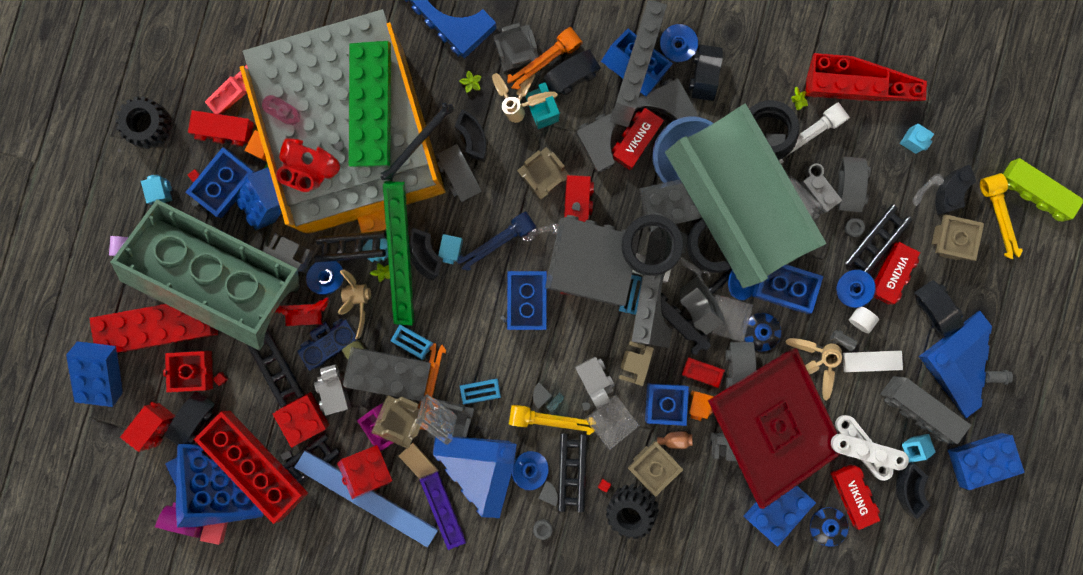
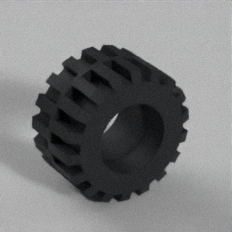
(130, 115)
(630, 524)

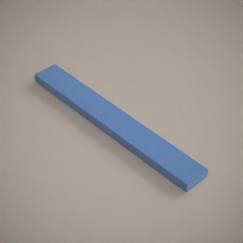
(371, 502)

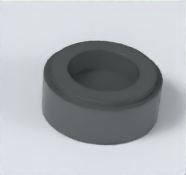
(854, 227)
(542, 529)

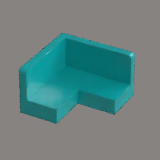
(546, 112)

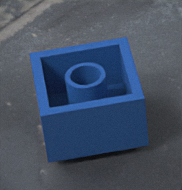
(666, 404)

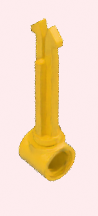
(995, 187)
(521, 417)

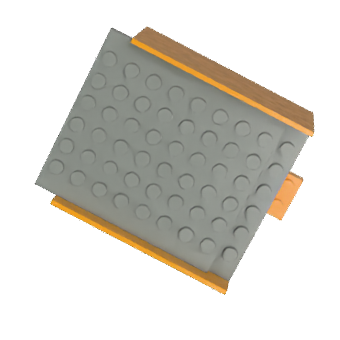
(314, 78)

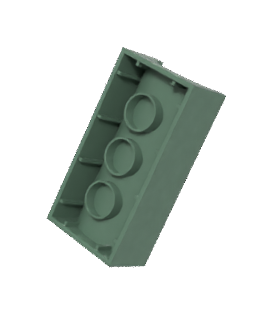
(744, 196)
(205, 273)

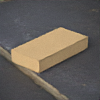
(417, 461)

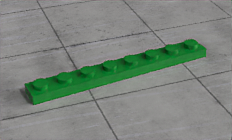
(398, 252)

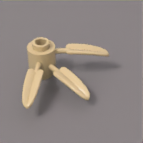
(511, 105)
(352, 295)
(827, 359)

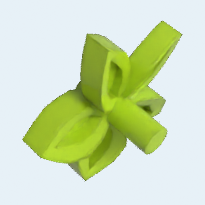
(471, 82)
(799, 99)
(381, 272)

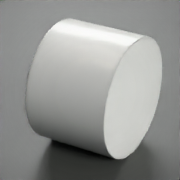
(864, 319)

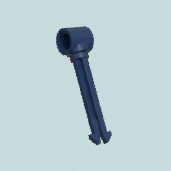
(521, 225)

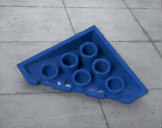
(960, 363)
(480, 469)
(206, 492)

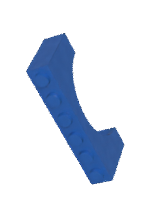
(461, 33)

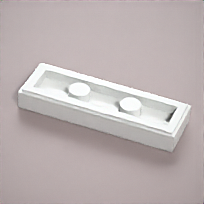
(872, 361)

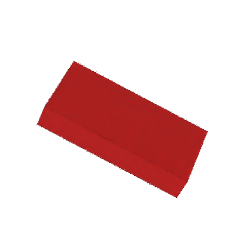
(703, 372)

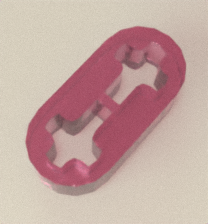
(283, 106)

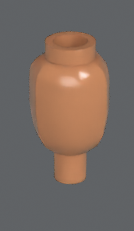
(676, 440)

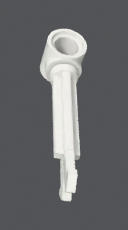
(831, 118)

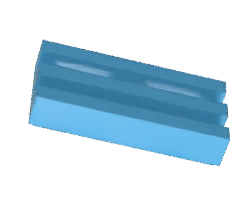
(628, 310)
(425, 349)
(464, 394)

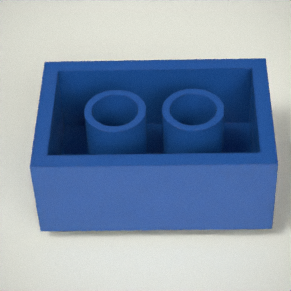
(619, 55)
(220, 183)
(259, 199)
(790, 288)
(526, 300)
(94, 374)
(986, 461)
(780, 516)

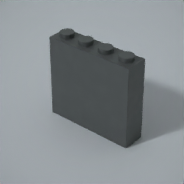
(590, 262)

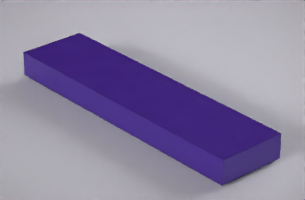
(442, 510)

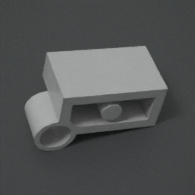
(820, 188)
(595, 381)
(332, 391)

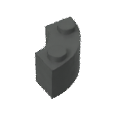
(459, 173)
(853, 184)
(701, 305)
(741, 361)

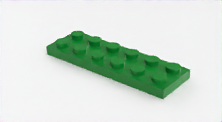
(369, 104)

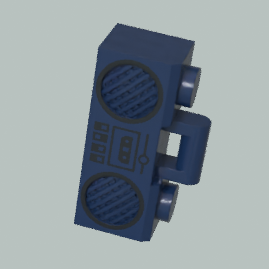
(323, 349)

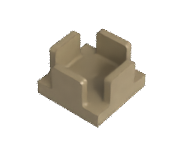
(543, 173)
(958, 238)
(636, 363)
(397, 421)
(655, 468)

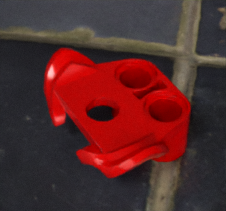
(322, 167)
(303, 314)

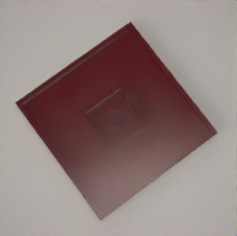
(776, 427)

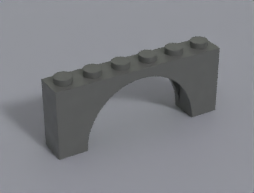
(638, 63)
(596, 137)
(649, 322)

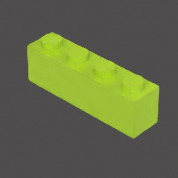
(1042, 190)

